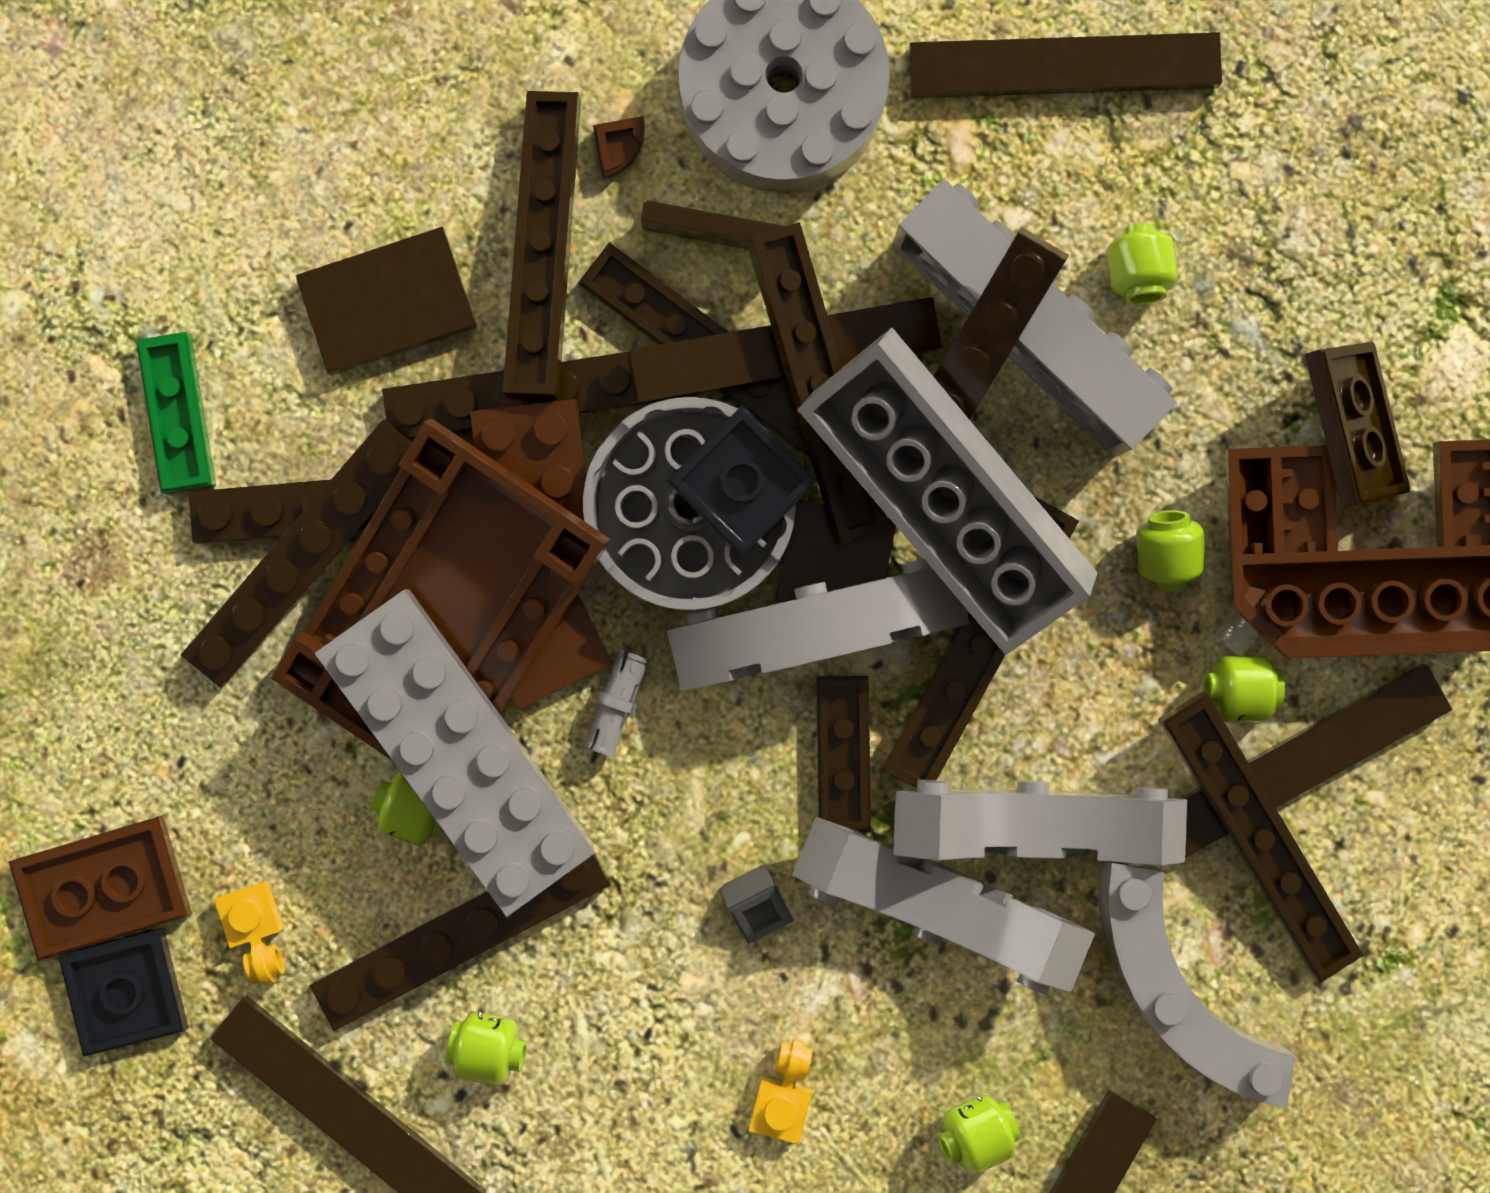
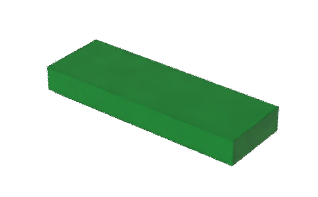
(176, 413)

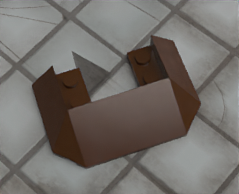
(1357, 602)

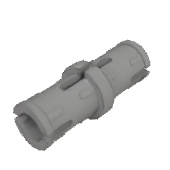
(616, 702)

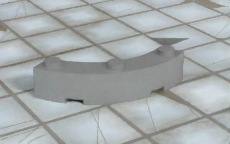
(813, 627)
(1039, 823)
(943, 905)
(1151, 978)

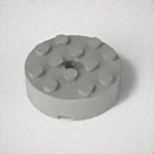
(775, 136)
(650, 545)

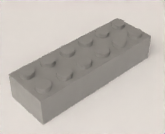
(1060, 346)
(949, 492)
(456, 751)

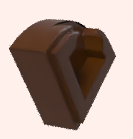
(619, 144)

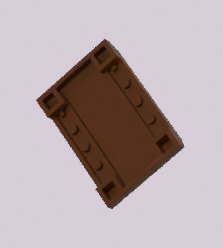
(477, 554)

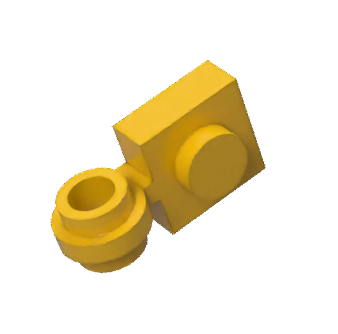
(249, 917)
(780, 1105)

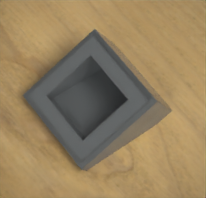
(756, 903)

